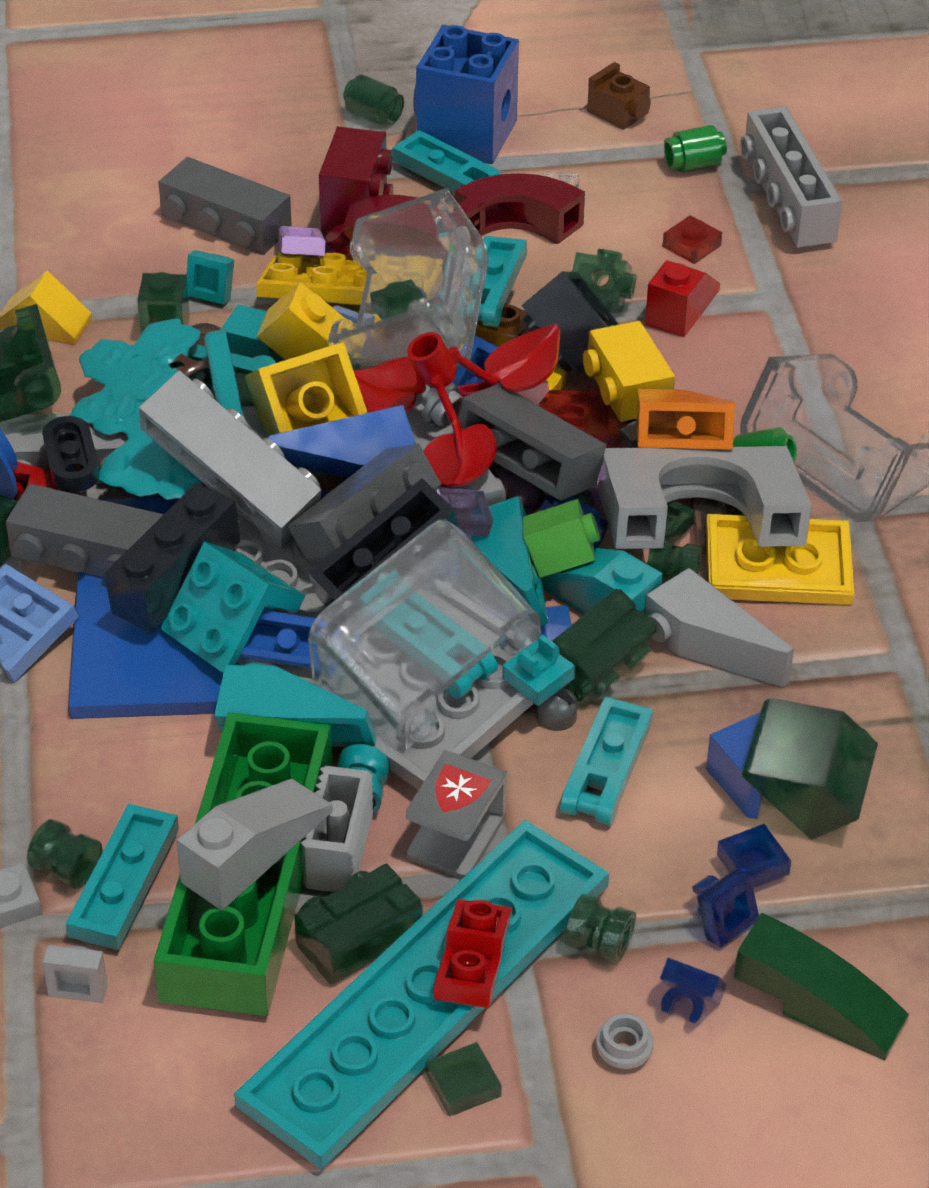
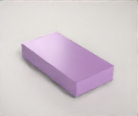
(301, 240)

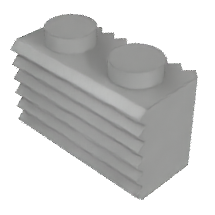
(337, 843)

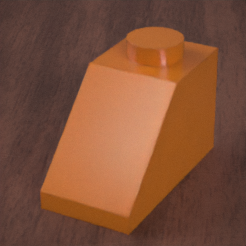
(683, 420)

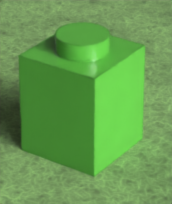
(560, 537)

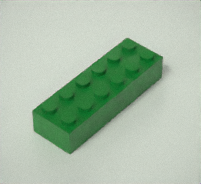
(236, 953)

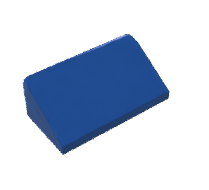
(280, 639)

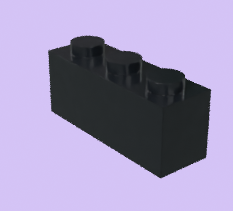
(379, 540)
(155, 566)

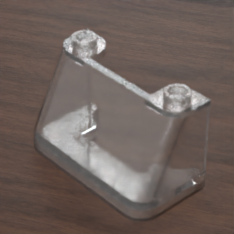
(444, 258)
(838, 449)
(417, 631)

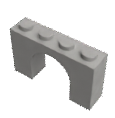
(755, 480)

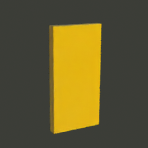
(328, 276)

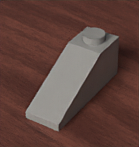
(713, 630)
(245, 838)

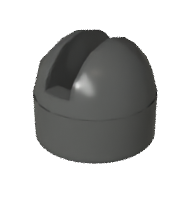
(558, 711)

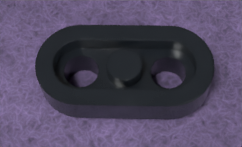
(70, 454)

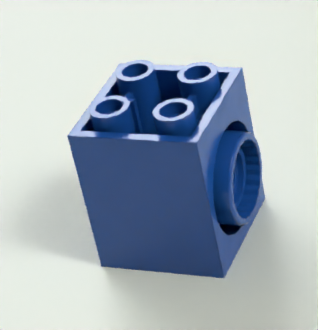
(468, 90)

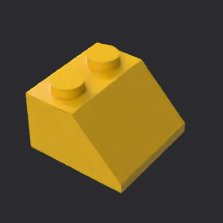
(306, 390)

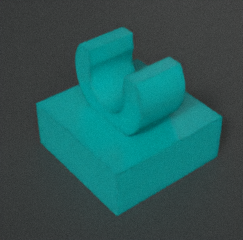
(209, 276)
(538, 670)

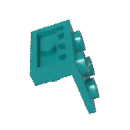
(223, 603)

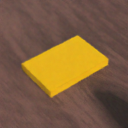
(793, 574)

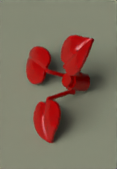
(465, 453)

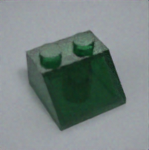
(810, 764)

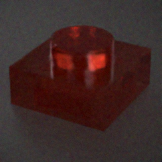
(692, 239)

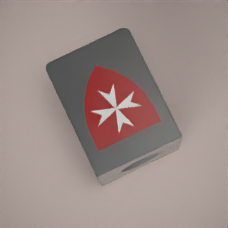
(458, 812)

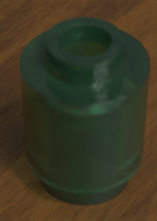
(373, 100)

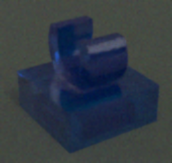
(726, 906)
(690, 984)

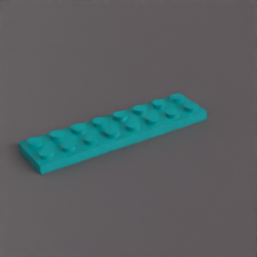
(388, 1023)

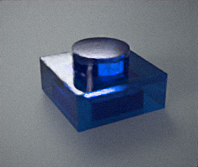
(755, 854)

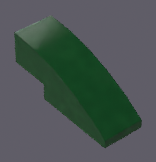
(819, 987)

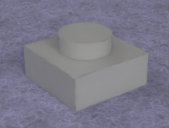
(17, 896)
(75, 973)

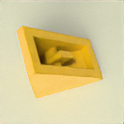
(60, 310)

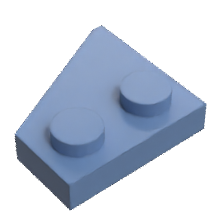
(28, 621)

